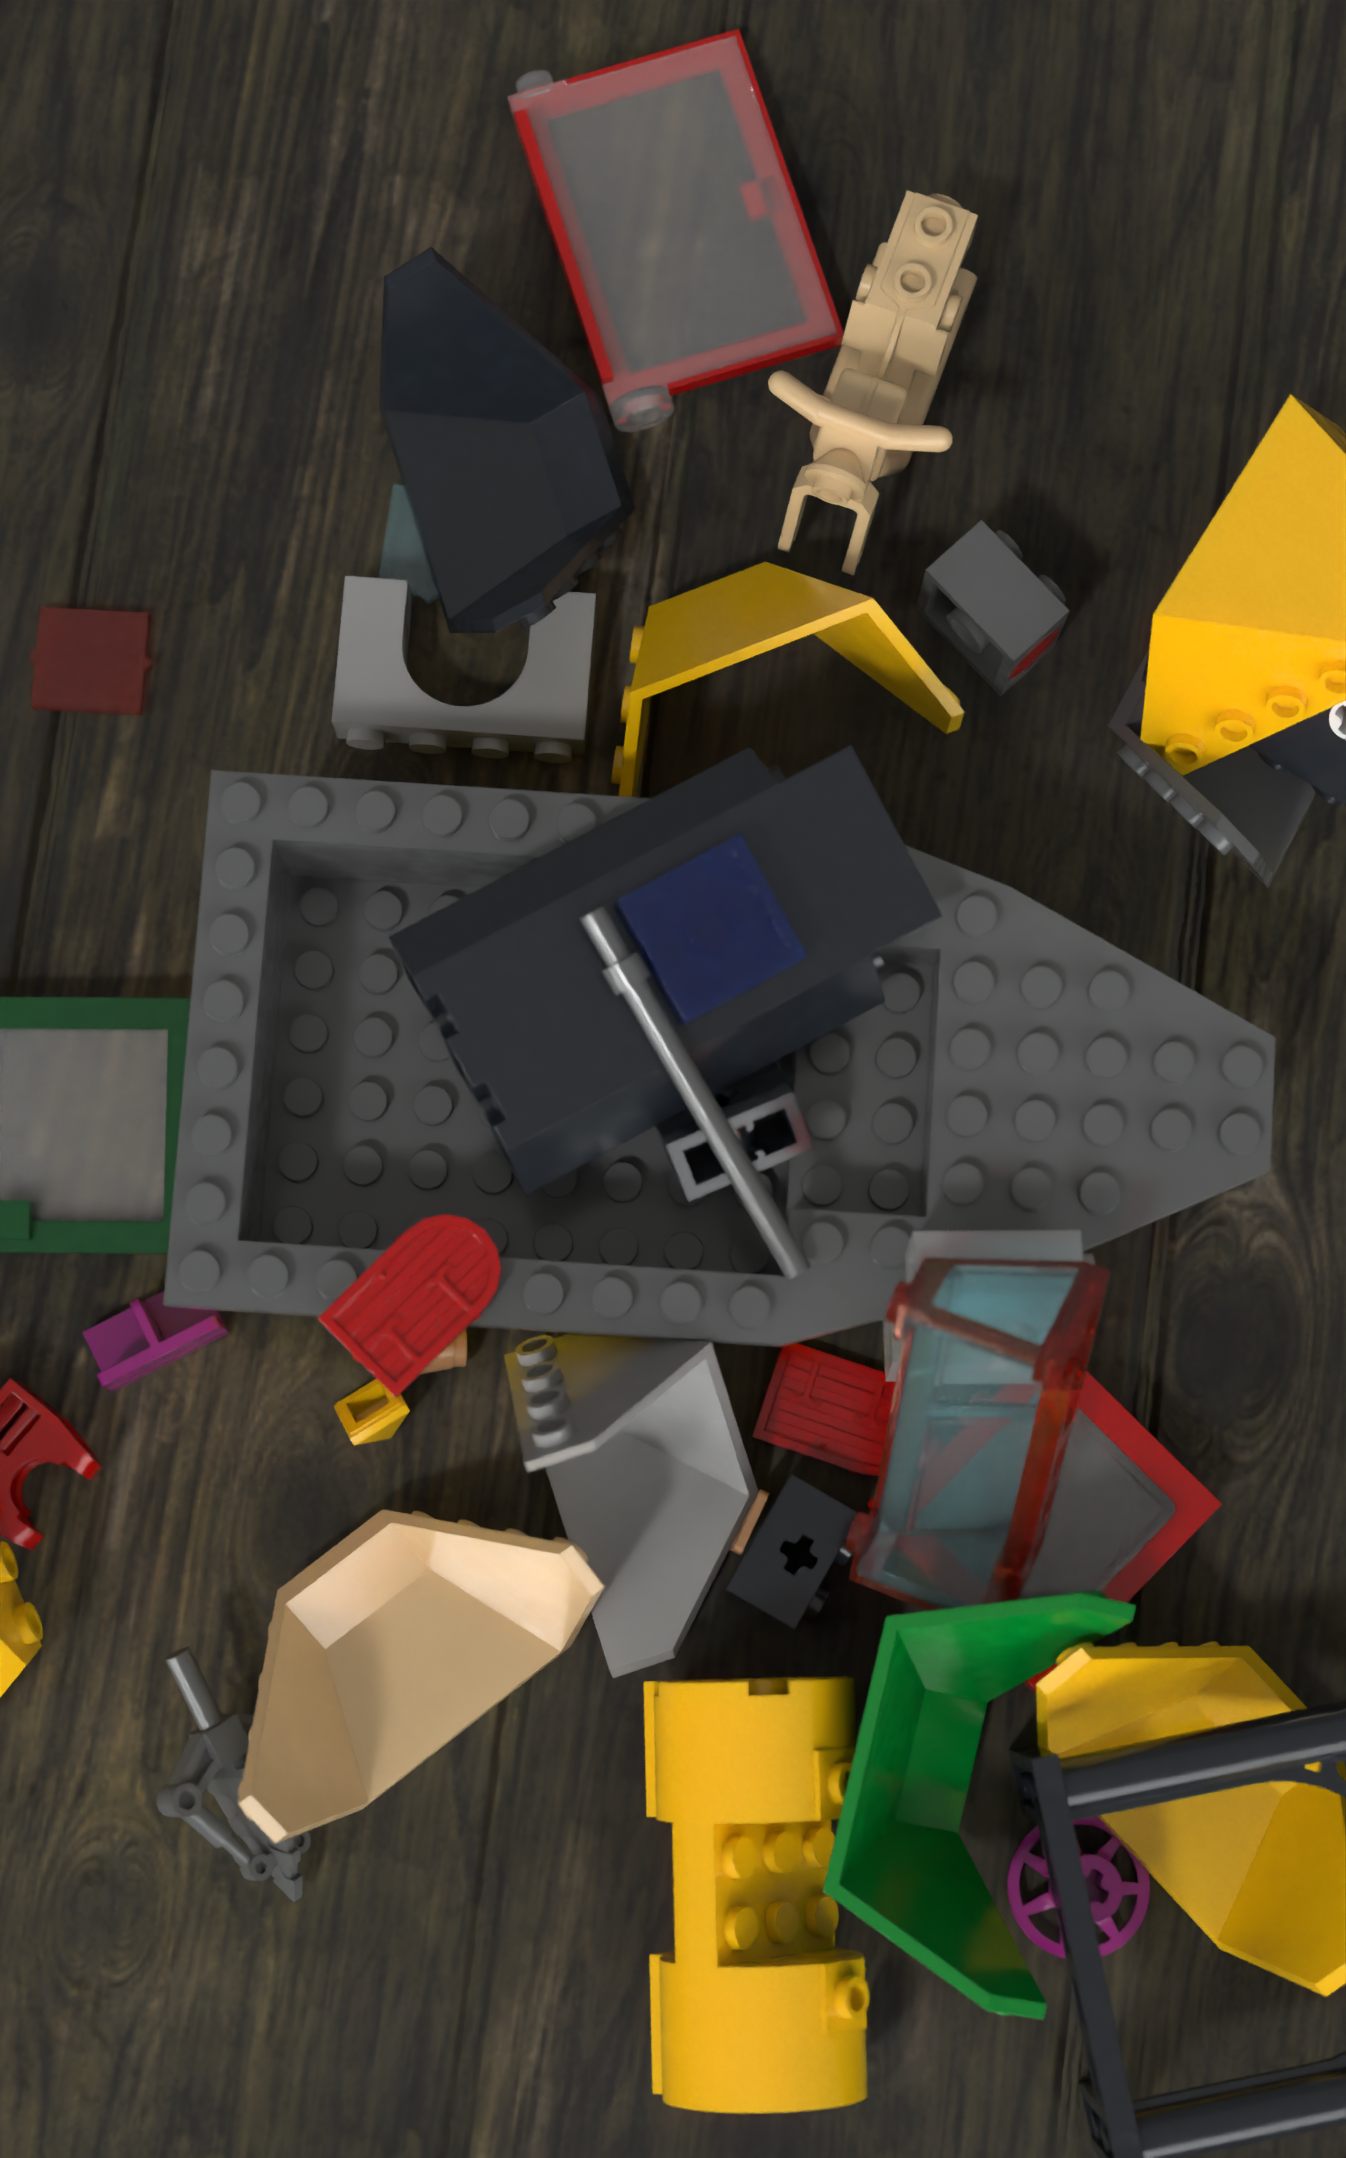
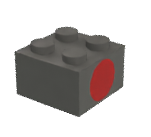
(992, 606)

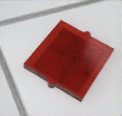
(90, 661)

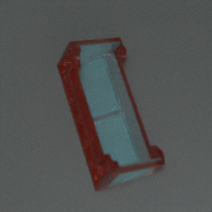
(976, 1427)

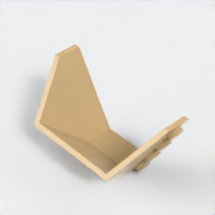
(397, 1653)

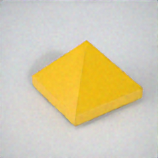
(371, 1413)

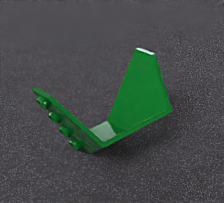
(901, 1814)

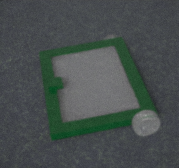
(89, 1122)

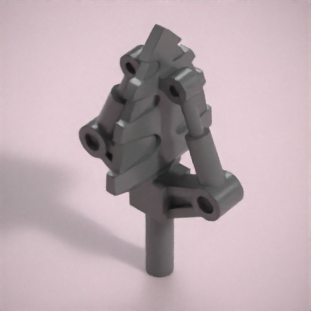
(216, 1763)

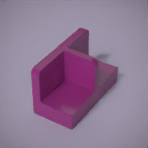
(149, 1338)

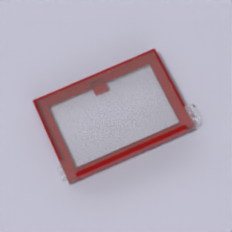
(674, 223)

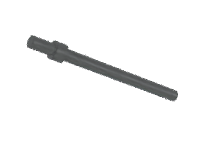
(628, 975)

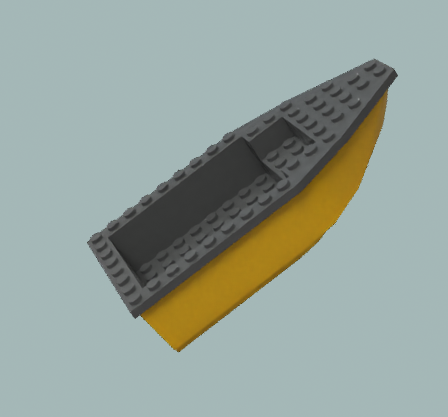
(992, 1090)

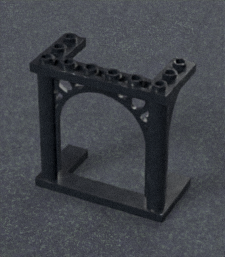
(1145, 1774)

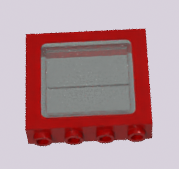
(1116, 1508)

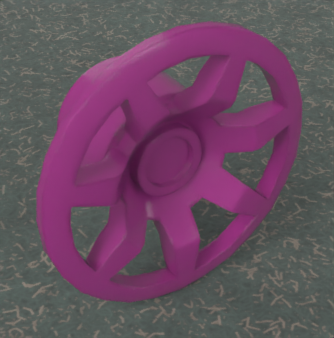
(1102, 1885)

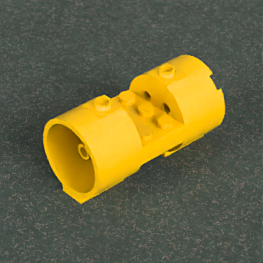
(755, 1995)

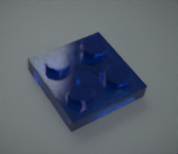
(711, 929)

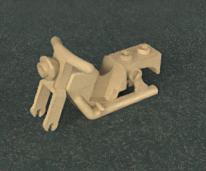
(874, 398)

